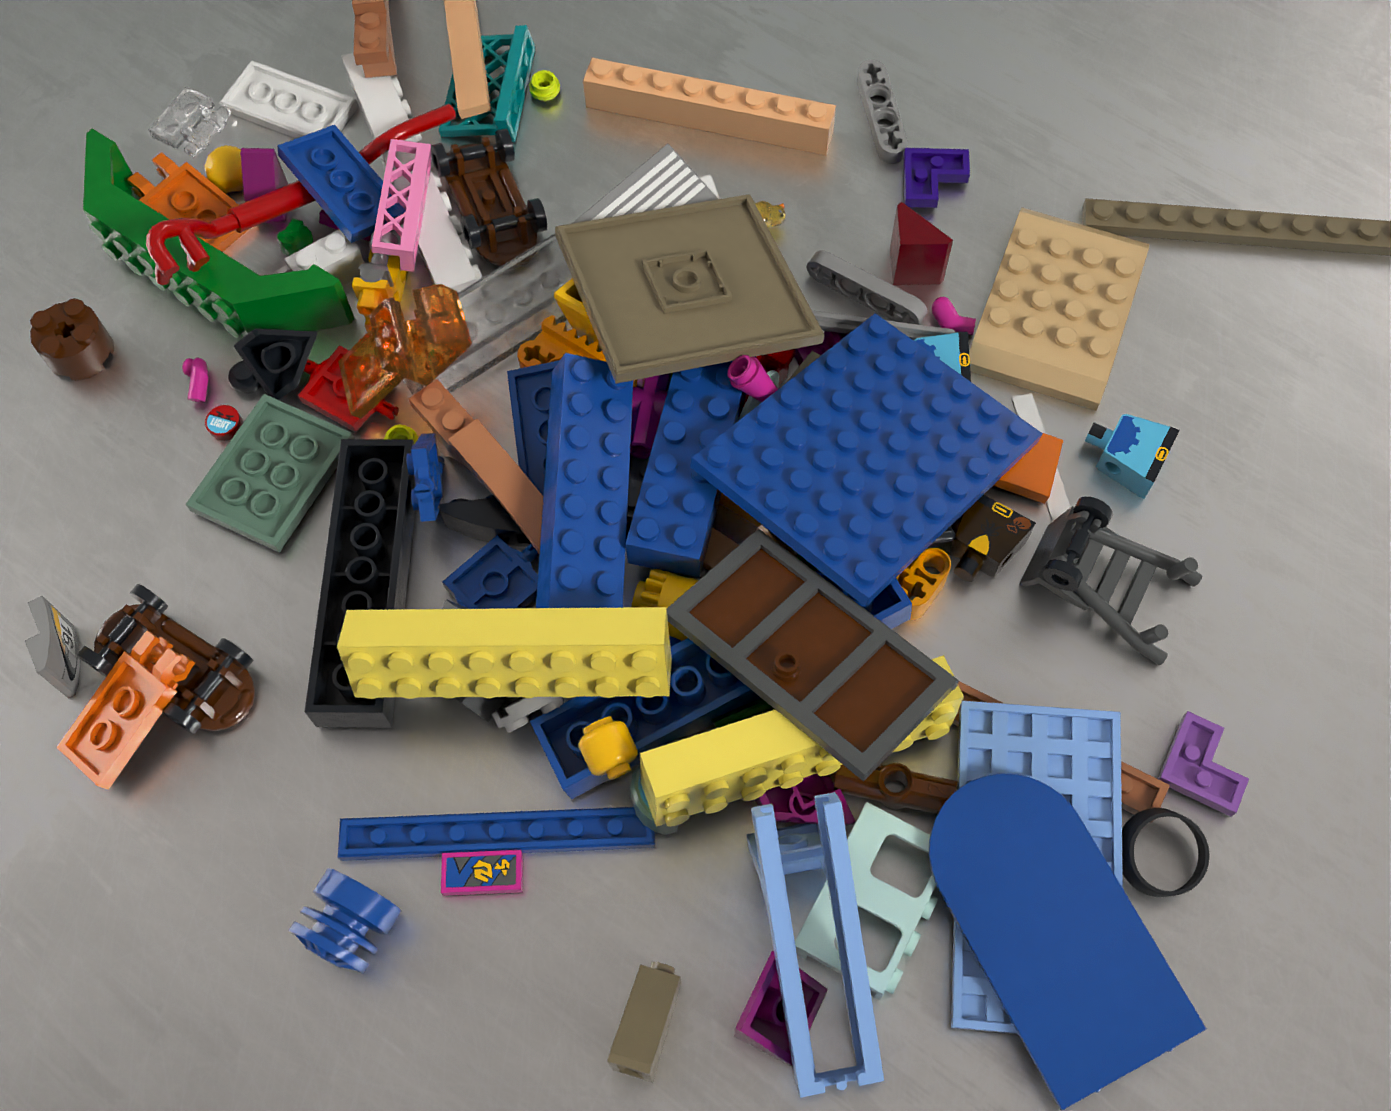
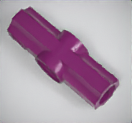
(646, 412)

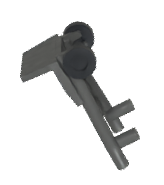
(1081, 535)

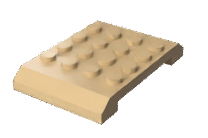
(1058, 308)

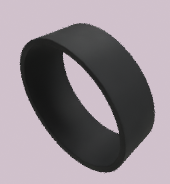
(1129, 834)

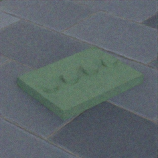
(270, 473)

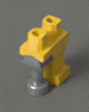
(379, 280)

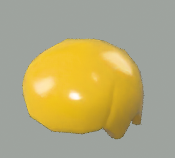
(225, 168)

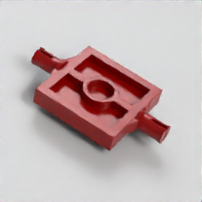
(327, 393)

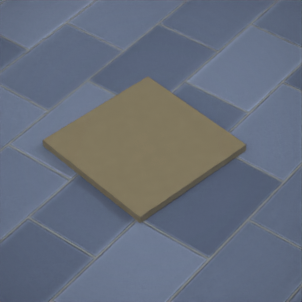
(686, 287)

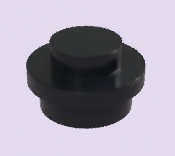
(242, 378)

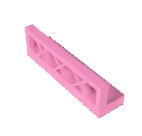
(414, 206)

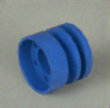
(345, 920)

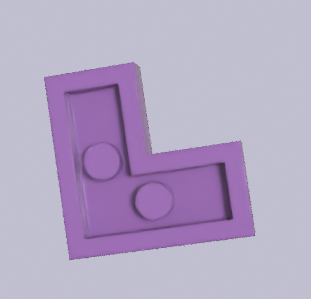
(1191, 768)

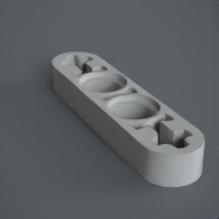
(883, 110)
(866, 288)

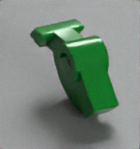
(294, 237)

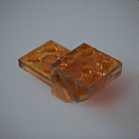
(404, 349)

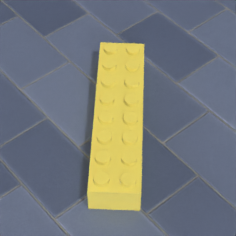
(507, 652)
(749, 759)

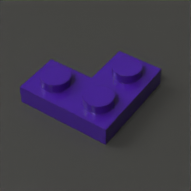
(929, 166)

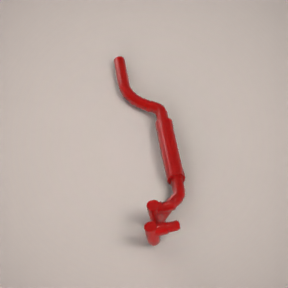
(265, 206)

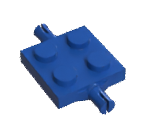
(427, 468)
(495, 578)

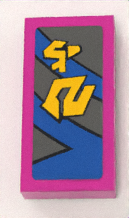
(482, 872)

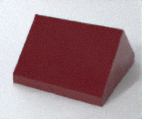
(917, 249)

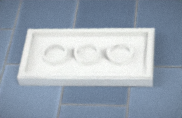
(286, 102)

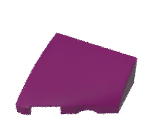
(798, 802)

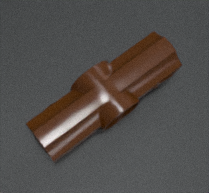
(921, 791)

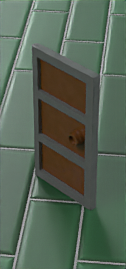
(811, 652)

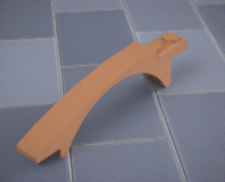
(373, 38)
(479, 452)

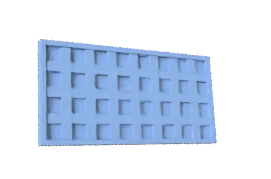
(1064, 749)

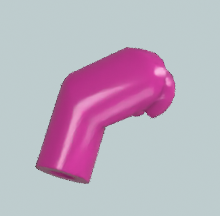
(948, 317)
(198, 374)

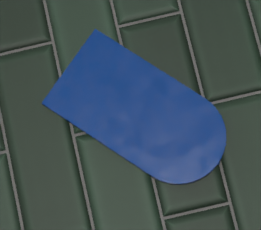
(1056, 935)

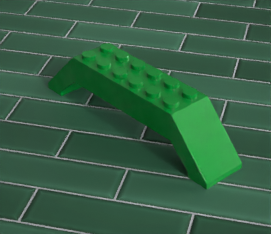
(222, 286)

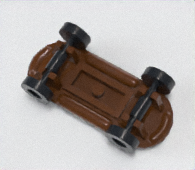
(488, 198)
(216, 689)

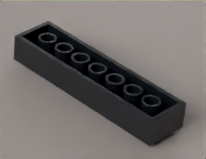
(362, 571)

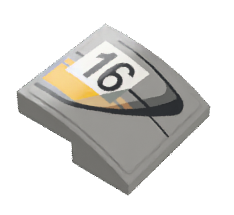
(55, 647)

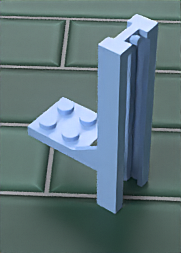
(799, 850)

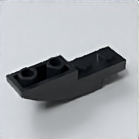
(482, 520)

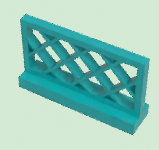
(510, 85)

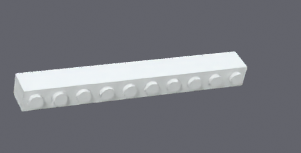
(439, 240)

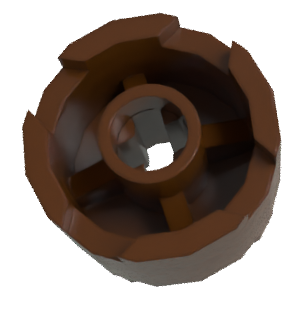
(71, 339)

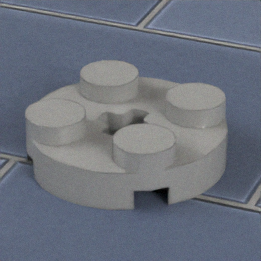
(519, 709)

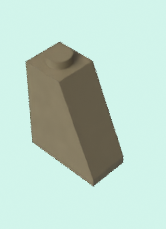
(645, 1022)

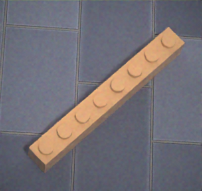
(709, 106)

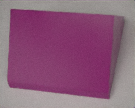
(763, 1016)

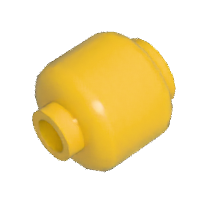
(608, 748)

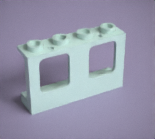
(872, 895)

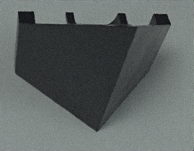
(276, 357)

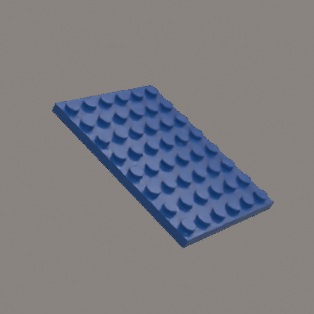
(866, 456)

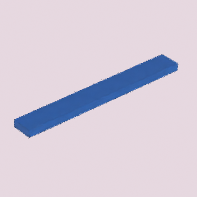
(495, 831)

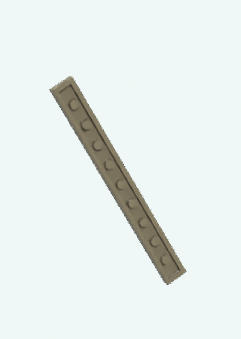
(1239, 226)

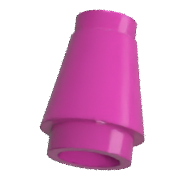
(751, 378)

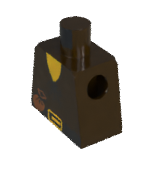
(988, 538)

